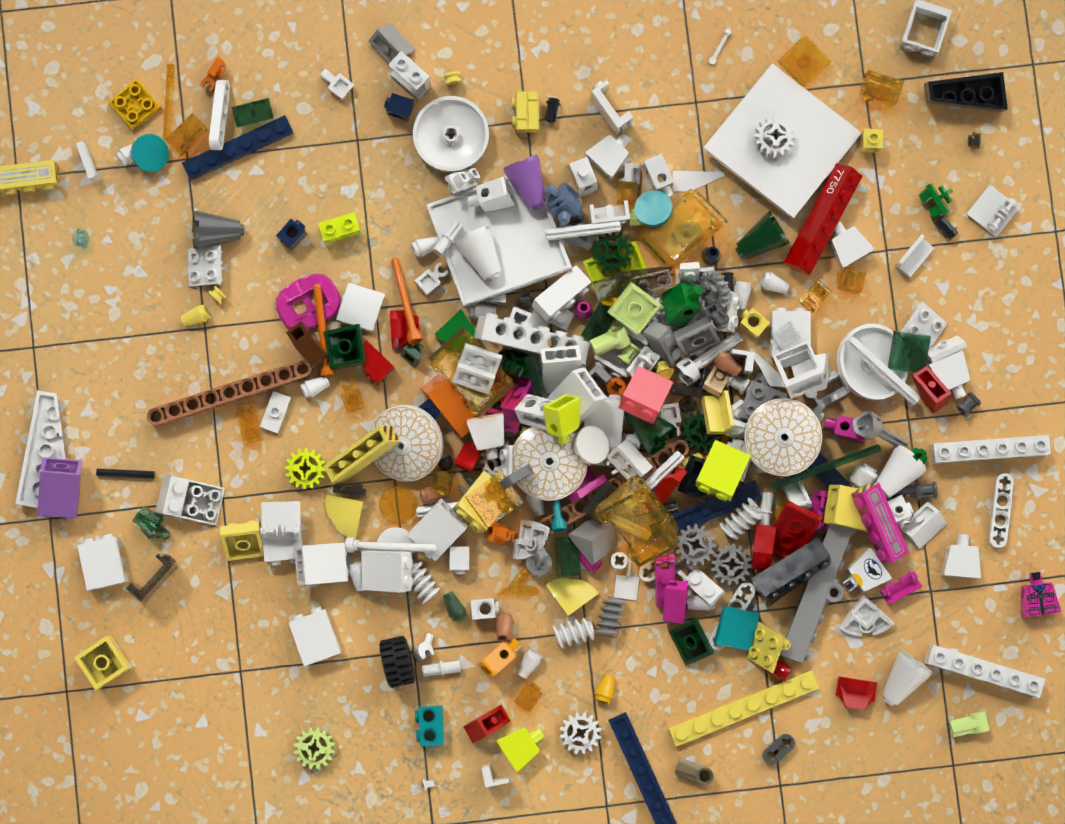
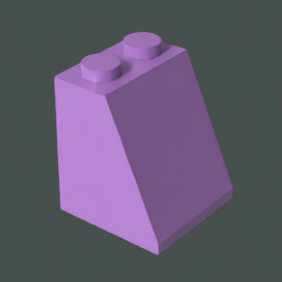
(59, 487)

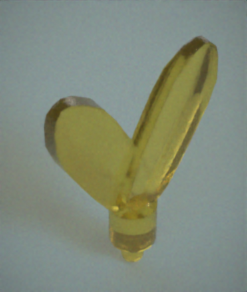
(517, 588)

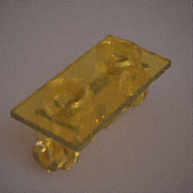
(249, 424)

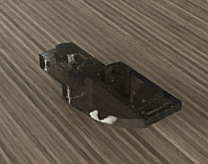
(646, 279)

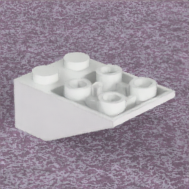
(190, 499)

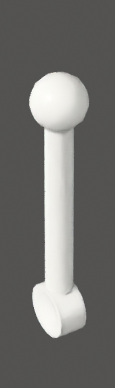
(712, 60)

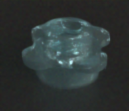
(80, 238)

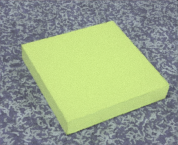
(634, 308)

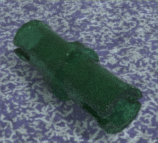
(534, 375)

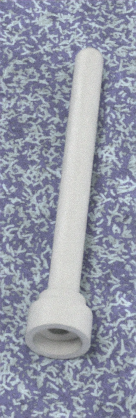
(353, 545)

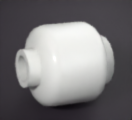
(862, 475)

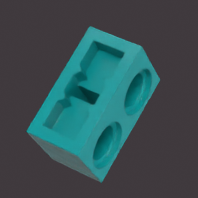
(435, 725)

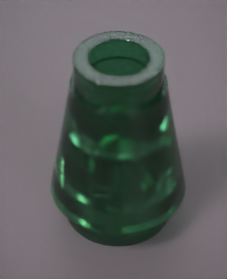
(454, 607)

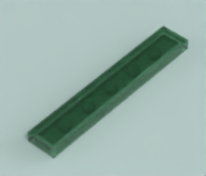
(824, 467)

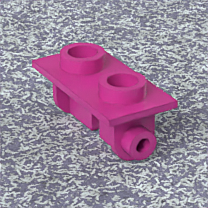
(819, 501)
(898, 590)

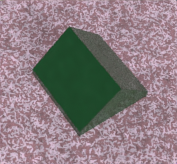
(345, 347)
(691, 641)

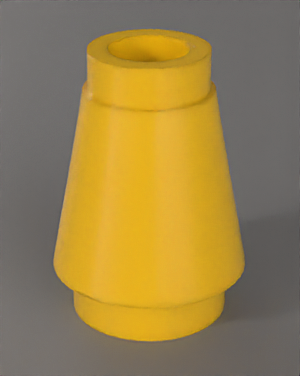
(605, 689)

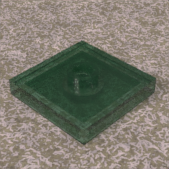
(908, 351)

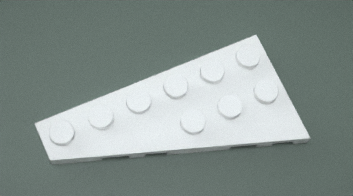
(44, 440)

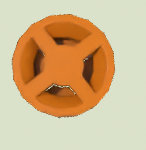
(618, 389)

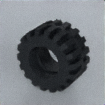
(397, 661)

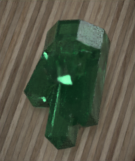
(150, 524)

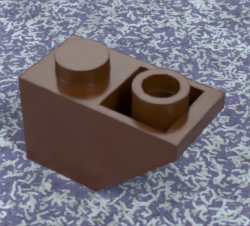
(307, 343)

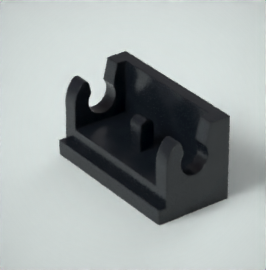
(688, 482)

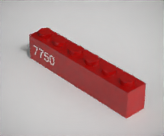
(823, 219)

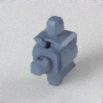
(564, 204)

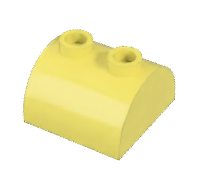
(242, 540)

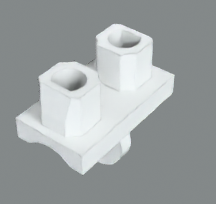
(462, 180)
(645, 359)

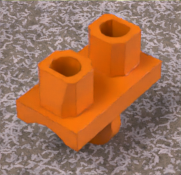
(500, 534)

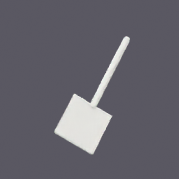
(626, 586)

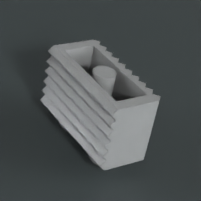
(662, 342)

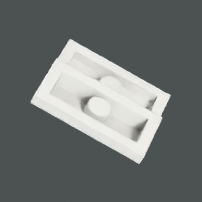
(360, 307)
(477, 368)

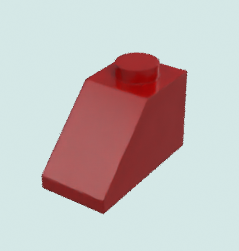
(376, 364)
(931, 389)
(468, 457)
(763, 547)
(487, 724)

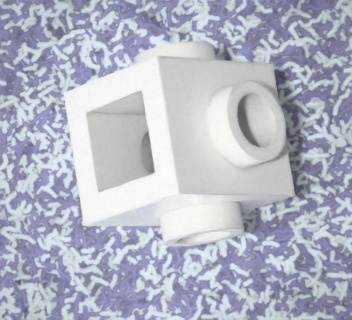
(901, 511)

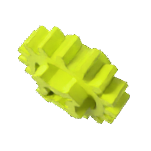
(297, 468)

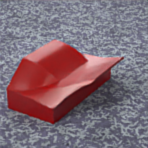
(400, 328)
(669, 483)
(856, 692)

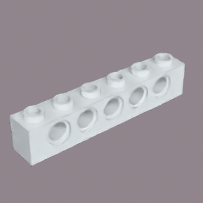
(487, 332)
(990, 449)
(984, 670)

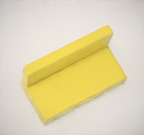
(717, 413)

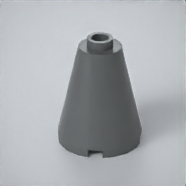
(214, 229)

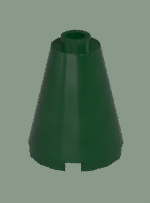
(762, 238)
(651, 435)

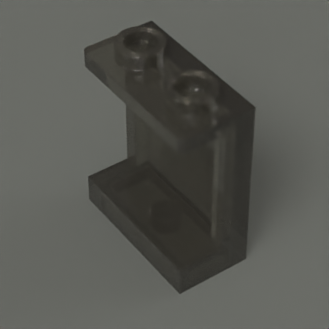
(145, 593)

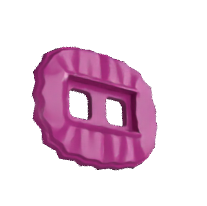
(302, 290)

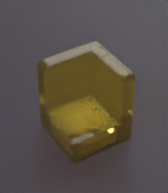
(626, 191)

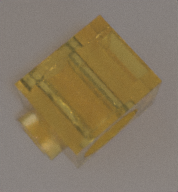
(851, 280)

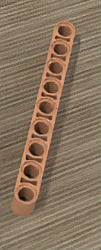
(221, 400)
(619, 480)

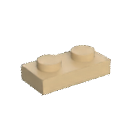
(716, 381)

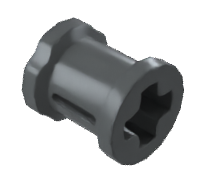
(717, 316)
(968, 404)

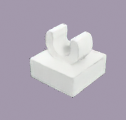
(632, 173)

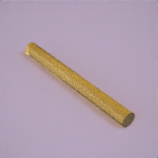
(168, 100)

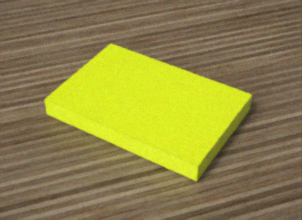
(596, 273)

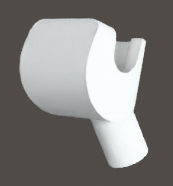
(425, 647)

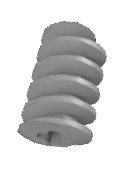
(610, 616)

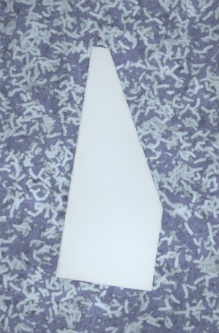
(693, 179)
(771, 375)

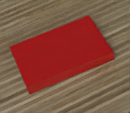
(794, 528)

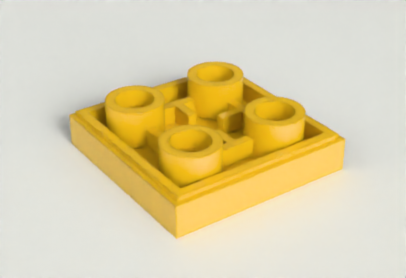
(134, 104)

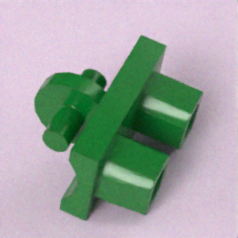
(940, 207)

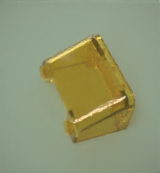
(687, 229)
(447, 360)
(639, 520)

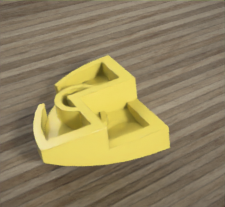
(344, 514)
(571, 593)

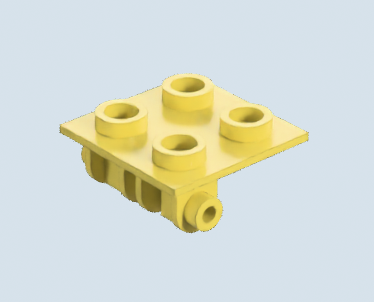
(767, 647)

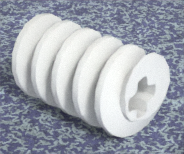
(743, 520)
(422, 584)
(574, 632)

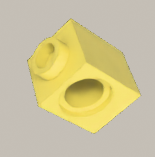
(871, 140)
(753, 331)

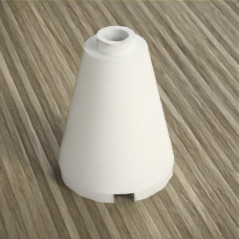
(481, 252)
(900, 471)
(904, 678)

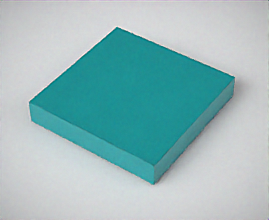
(736, 628)

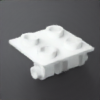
(993, 210)
(205, 266)
(925, 322)
(280, 521)

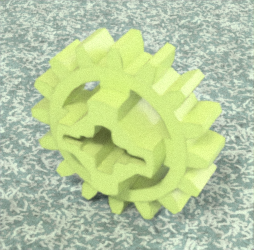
(306, 746)

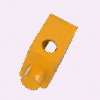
(494, 663)

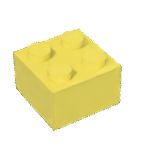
(103, 662)

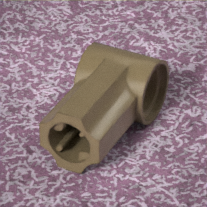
(692, 770)

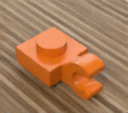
(216, 70)

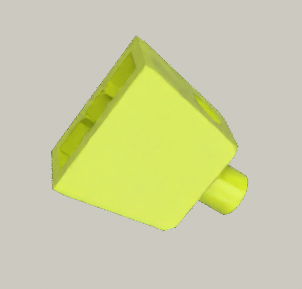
(562, 417)
(520, 746)

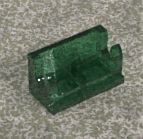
(253, 112)
(598, 323)
(566, 557)

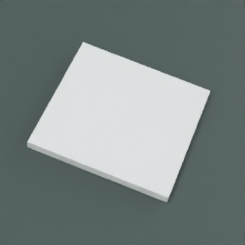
(818, 145)
(518, 240)

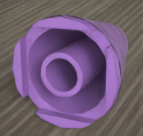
(527, 181)

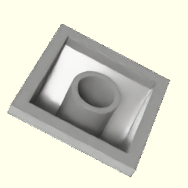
(696, 336)
(594, 539)

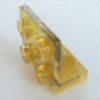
(492, 501)

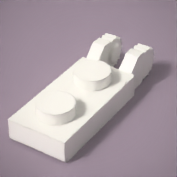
(701, 584)

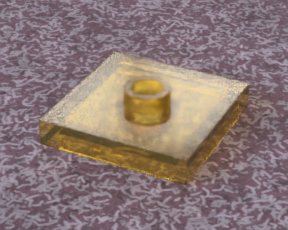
(804, 61)

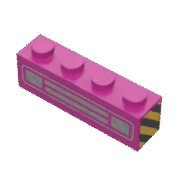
(879, 522)

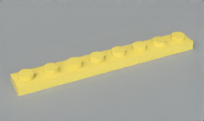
(743, 708)

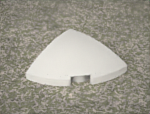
(531, 538)
(866, 618)

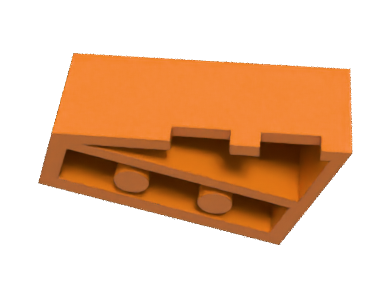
(449, 403)

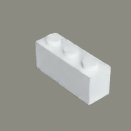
(562, 294)

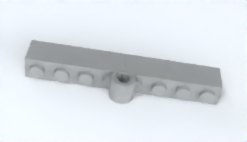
(816, 594)

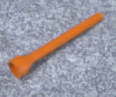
(414, 335)
(325, 369)

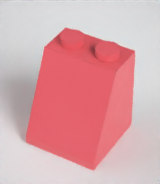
(645, 394)

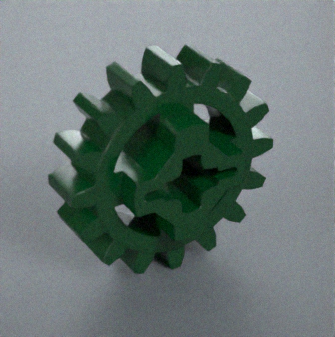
(606, 244)
(514, 363)
(693, 432)

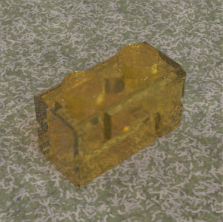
(881, 88)
(186, 134)

